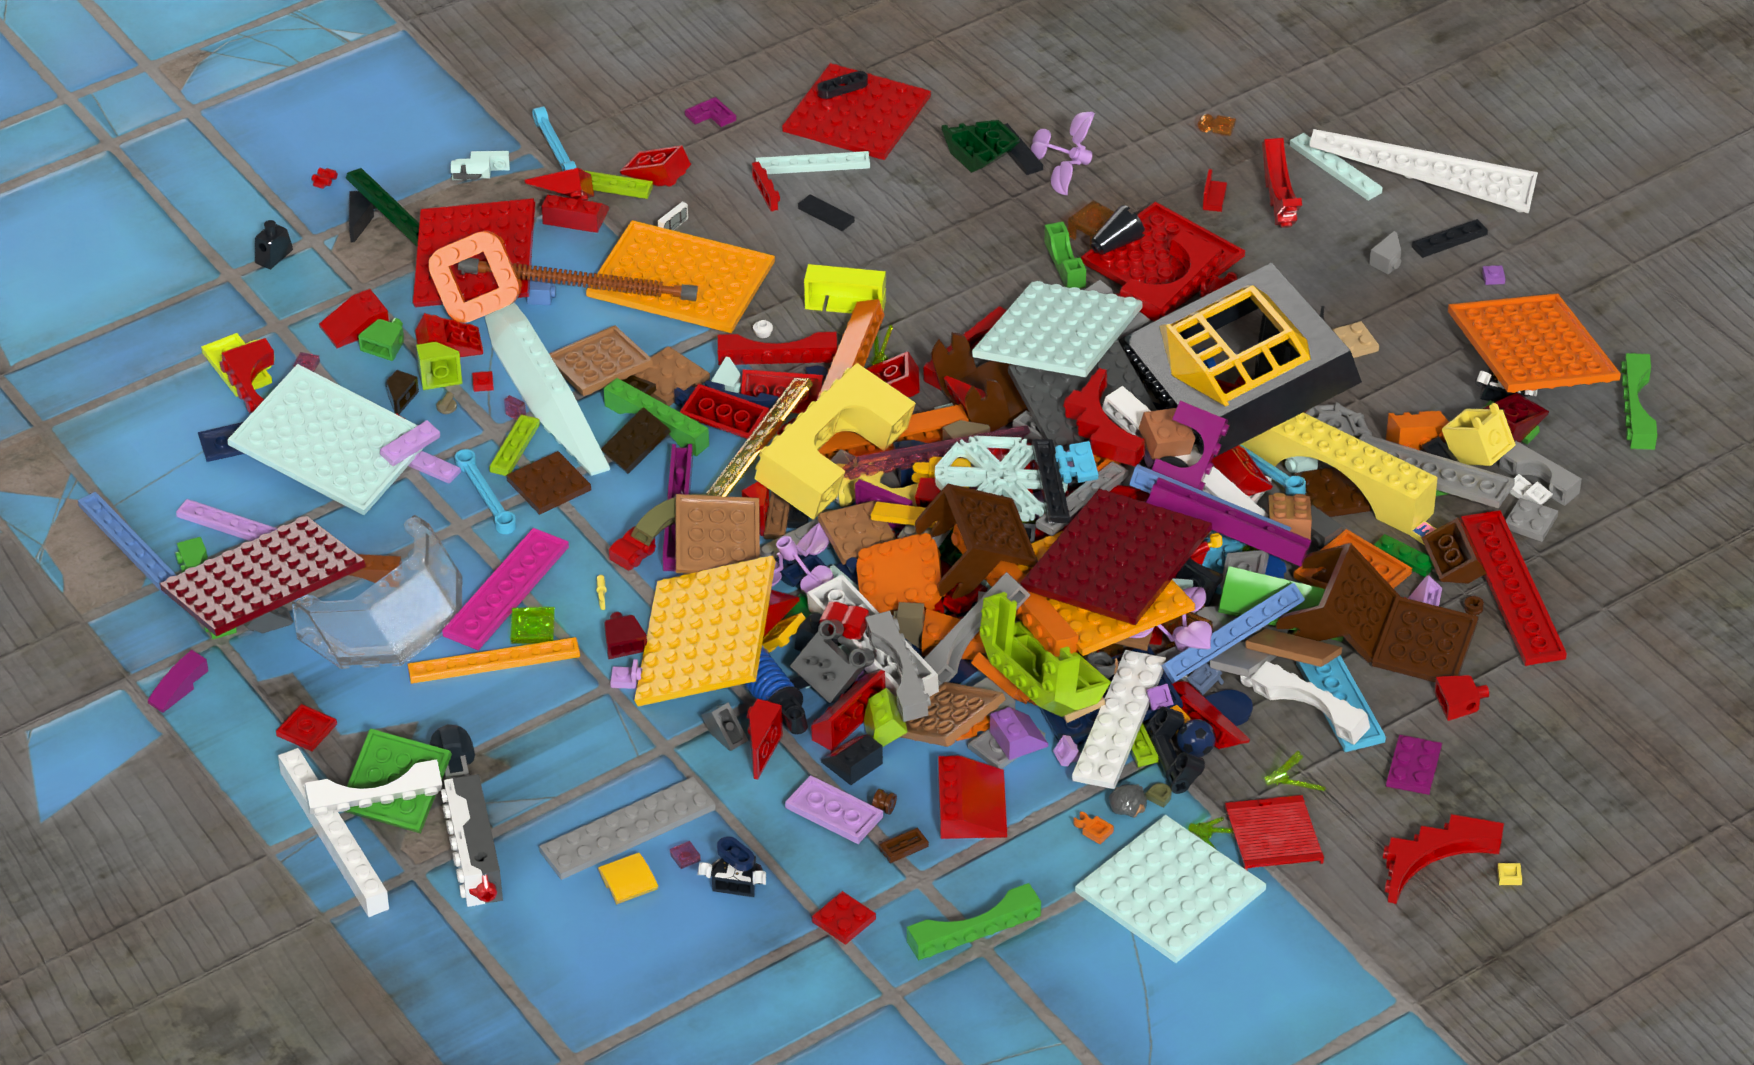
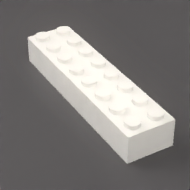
(843, 591)

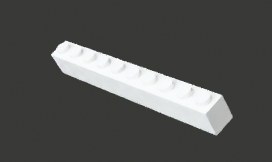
(1128, 412)
(336, 838)

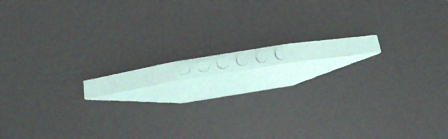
(543, 386)

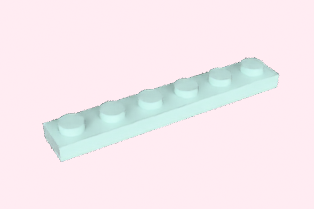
(1337, 168)

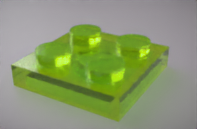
(532, 625)

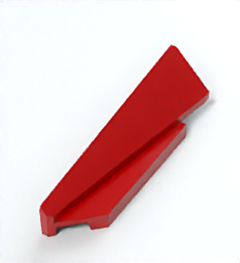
(1199, 707)

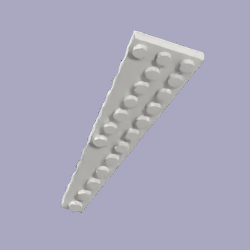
(1475, 178)

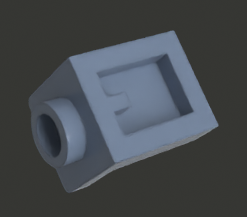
(1204, 678)

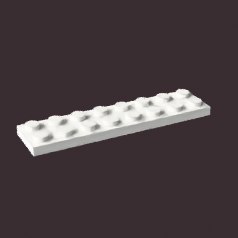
(1118, 720)

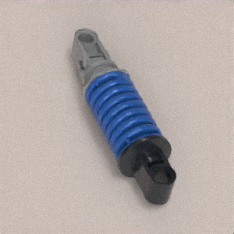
(777, 688)

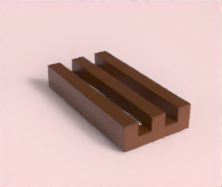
(906, 847)

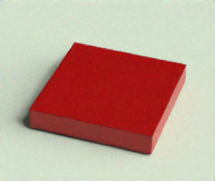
(306, 727)

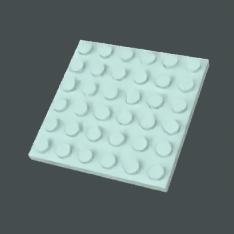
(1170, 888)

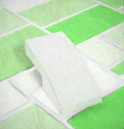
(1534, 493)

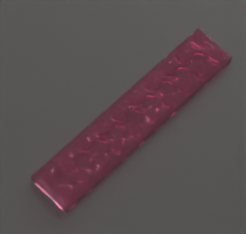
(907, 457)

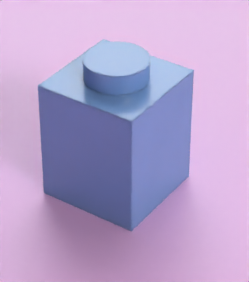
(541, 293)

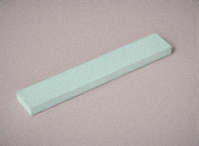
(815, 162)

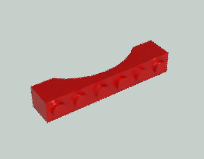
(973, 336)
(816, 348)

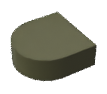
(1159, 794)

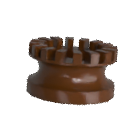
(1475, 601)

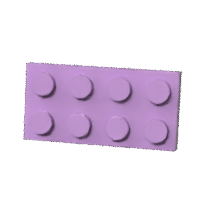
(834, 809)

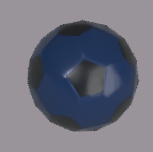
(1196, 737)

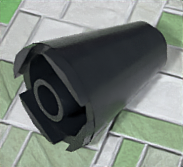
(1118, 231)

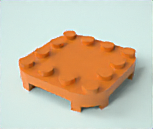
(900, 572)

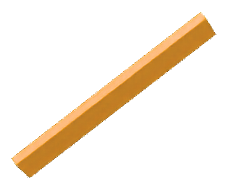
(493, 660)

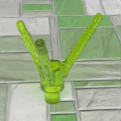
(880, 356)
(1280, 775)
(1206, 830)

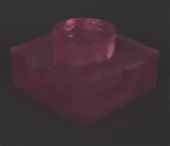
(308, 361)
(514, 407)
(685, 854)

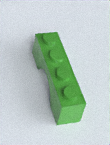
(1058, 244)

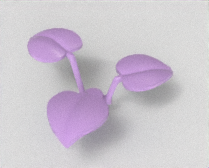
(1062, 174)
(812, 543)
(1197, 634)

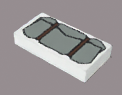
(674, 217)

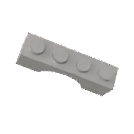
(1525, 461)

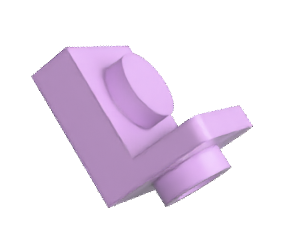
(626, 676)

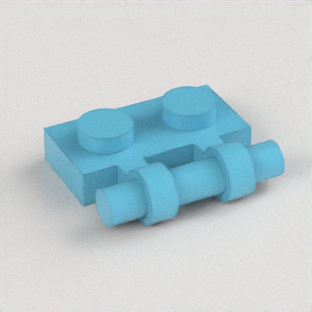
(1082, 459)

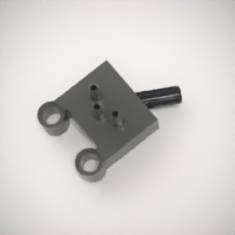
(827, 665)

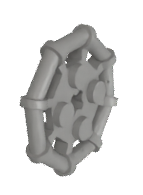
(1332, 416)

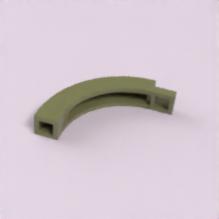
(656, 520)

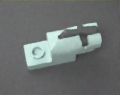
(480, 165)

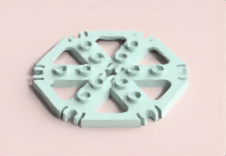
(989, 470)

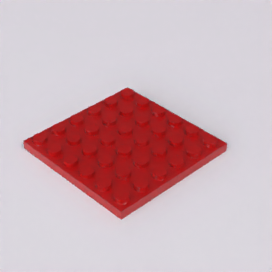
(859, 120)
(445, 225)
(1149, 257)

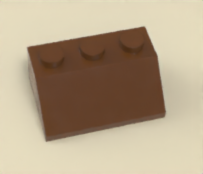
(1453, 553)

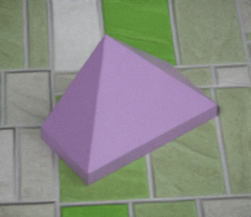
(1427, 592)

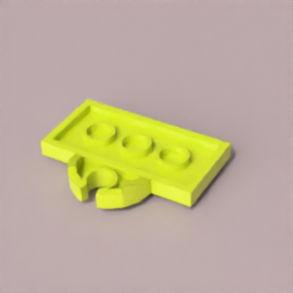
(213, 353)

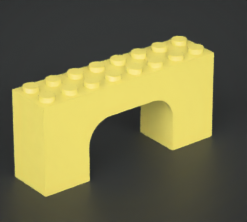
(853, 403)

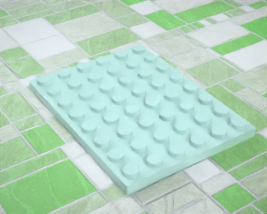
(1058, 328)
(325, 439)

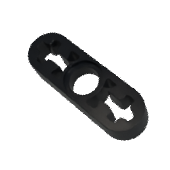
(832, 88)

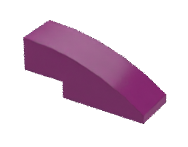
(178, 681)

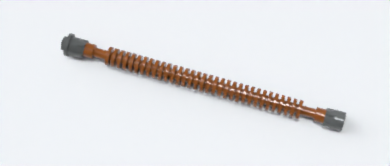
(685, 292)

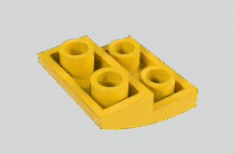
(628, 878)

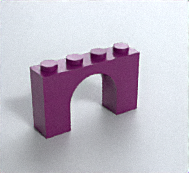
(1211, 430)

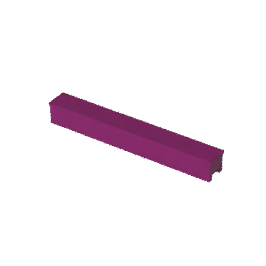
(679, 483)
(1231, 521)

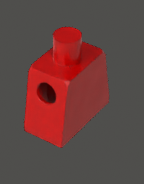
(1459, 695)

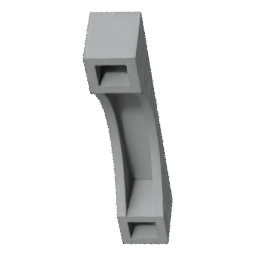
(885, 636)
(947, 654)

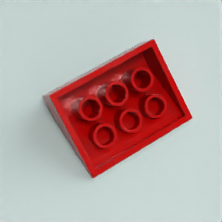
(971, 799)

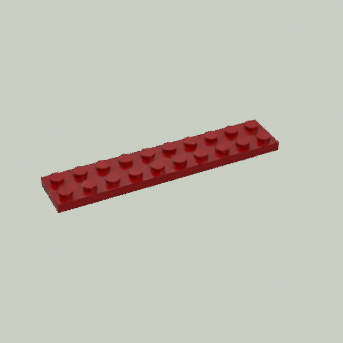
(1514, 589)

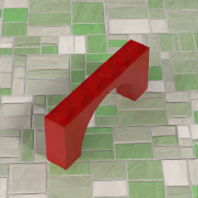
(1199, 260)
(243, 366)

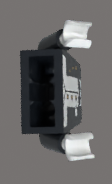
(1493, 389)
(731, 881)

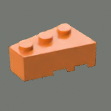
(1415, 429)
(938, 626)

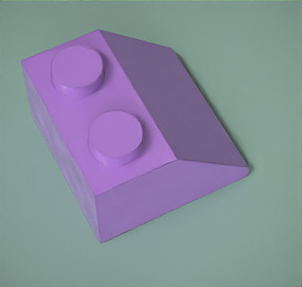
(1016, 733)

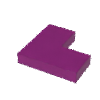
(711, 109)

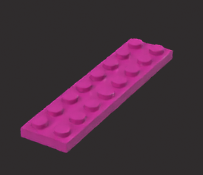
(505, 589)

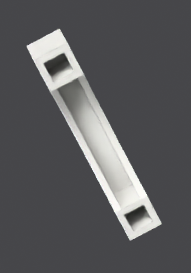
(1277, 684)
(328, 796)

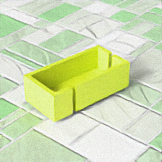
(843, 287)

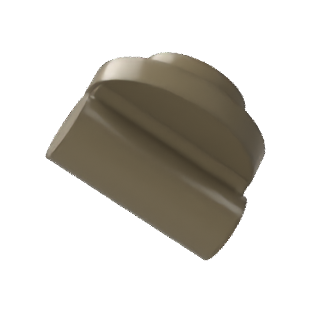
(447, 404)

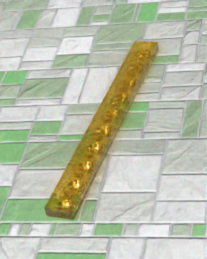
(760, 437)

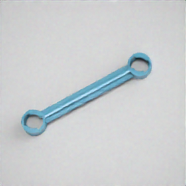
(541, 120)
(469, 466)
(1293, 484)

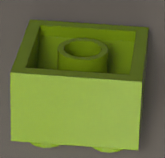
(438, 365)
(883, 718)

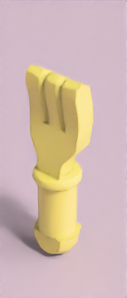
(601, 590)

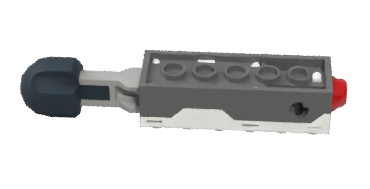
(468, 820)

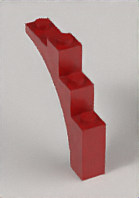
(1278, 181)
(1105, 436)
(1432, 844)

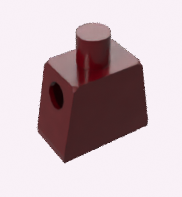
(624, 636)

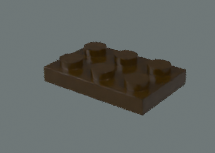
(635, 440)

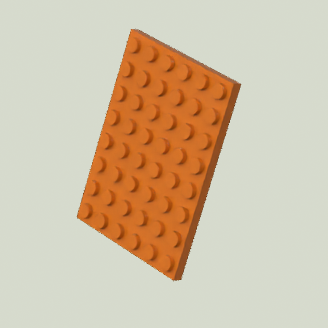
(1533, 342)

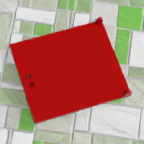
(1273, 831)

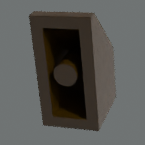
(401, 390)

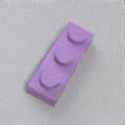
(410, 443)
(435, 467)

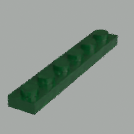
(385, 203)

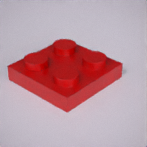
(844, 917)

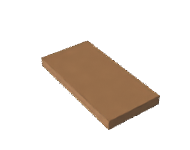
(1293, 647)

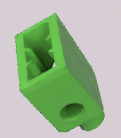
(382, 338)

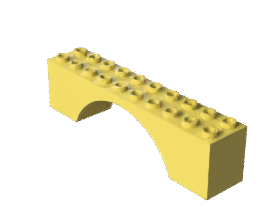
(1395, 489)

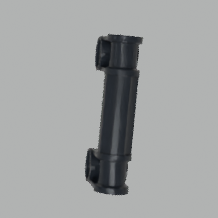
(1177, 769)

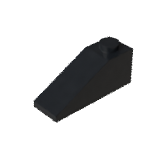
(360, 214)

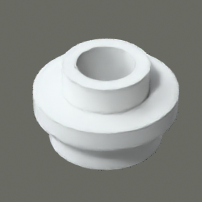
(762, 329)

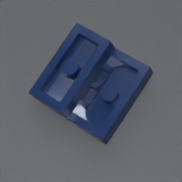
(793, 572)

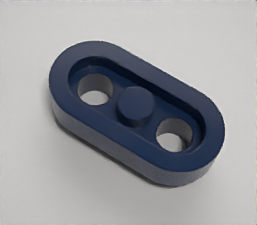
(735, 853)

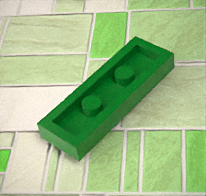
(1415, 559)

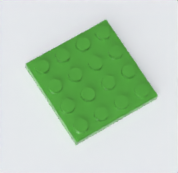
(386, 760)

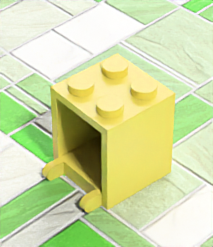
(1479, 436)

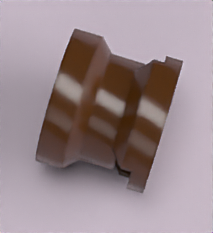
(884, 801)

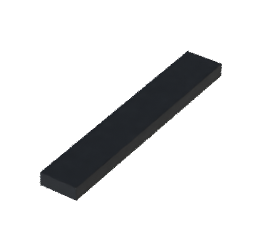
(1050, 481)

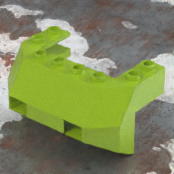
(1052, 682)

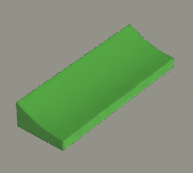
(1247, 589)

